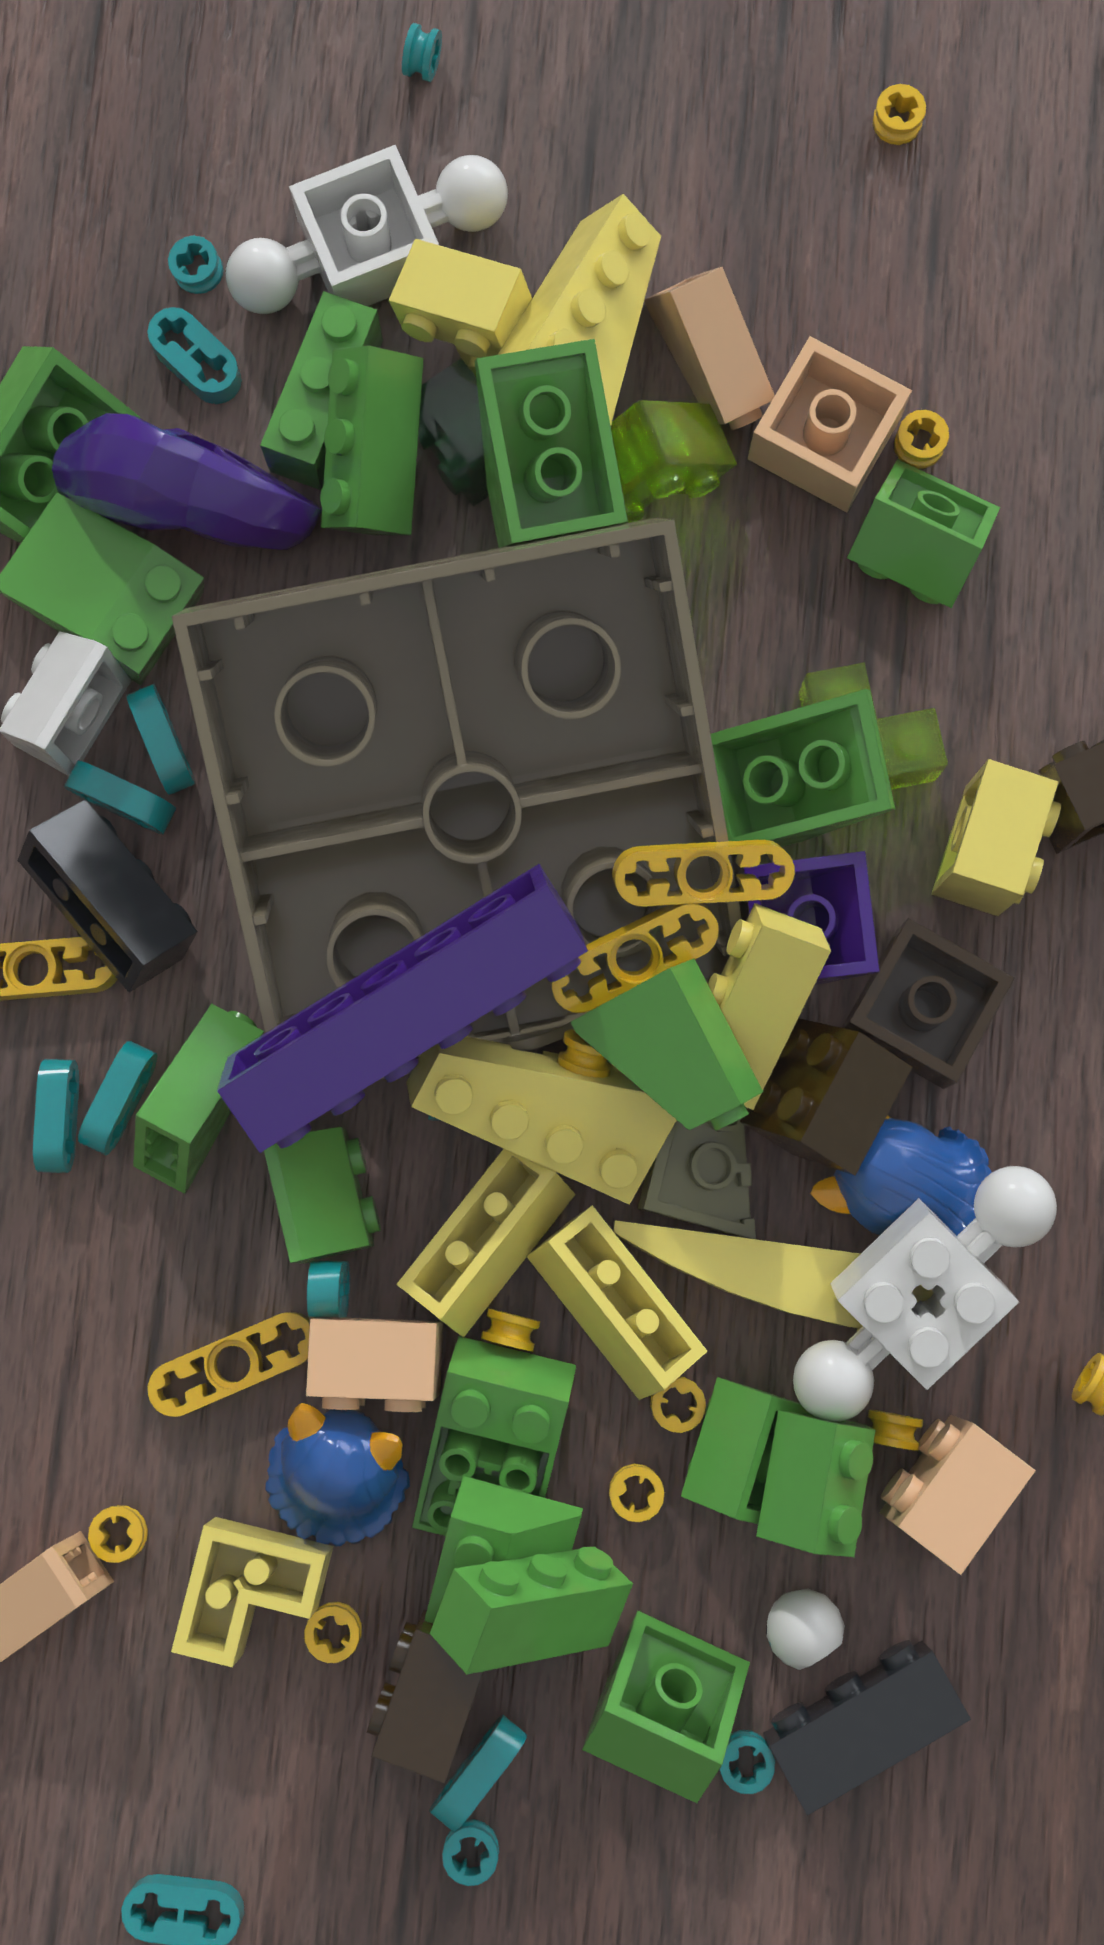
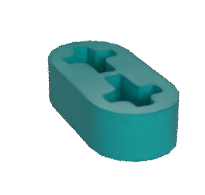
(202, 347)
(160, 739)
(120, 797)
(117, 1098)
(56, 1116)
(328, 1289)
(478, 1773)
(184, 1895)

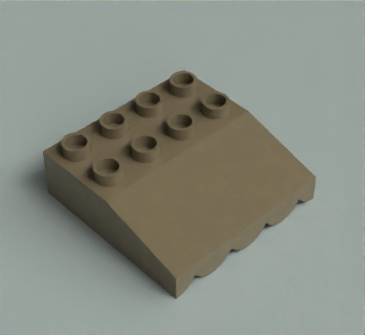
(441, 733)

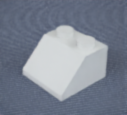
(65, 701)

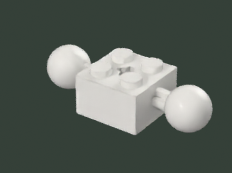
(362, 228)
(931, 1335)

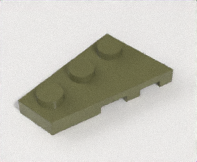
(702, 1179)

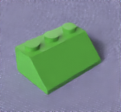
(41, 405)

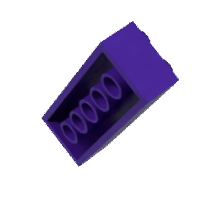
(401, 1010)

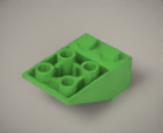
(494, 1425)

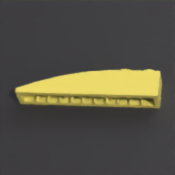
(762, 1271)

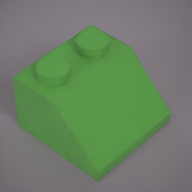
(923, 534)
(322, 1195)
(735, 1450)
(816, 1484)
(500, 1526)
(667, 1707)

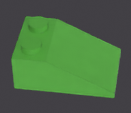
(548, 443)
(100, 584)
(803, 771)

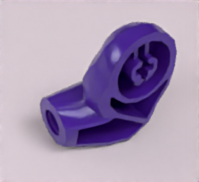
(178, 482)

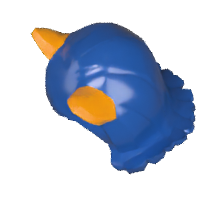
(905, 1166)
(335, 1475)

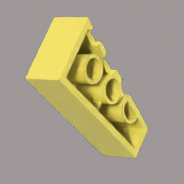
(595, 292)
(527, 1103)

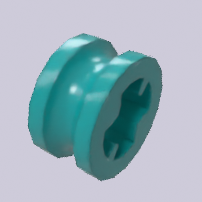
(421, 52)
(207, 275)
(762, 1771)
(489, 1858)

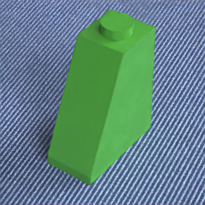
(675, 1047)
(184, 1107)

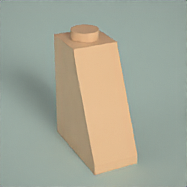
(713, 346)
(48, 1591)

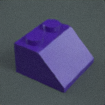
(834, 897)

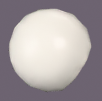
(804, 1628)

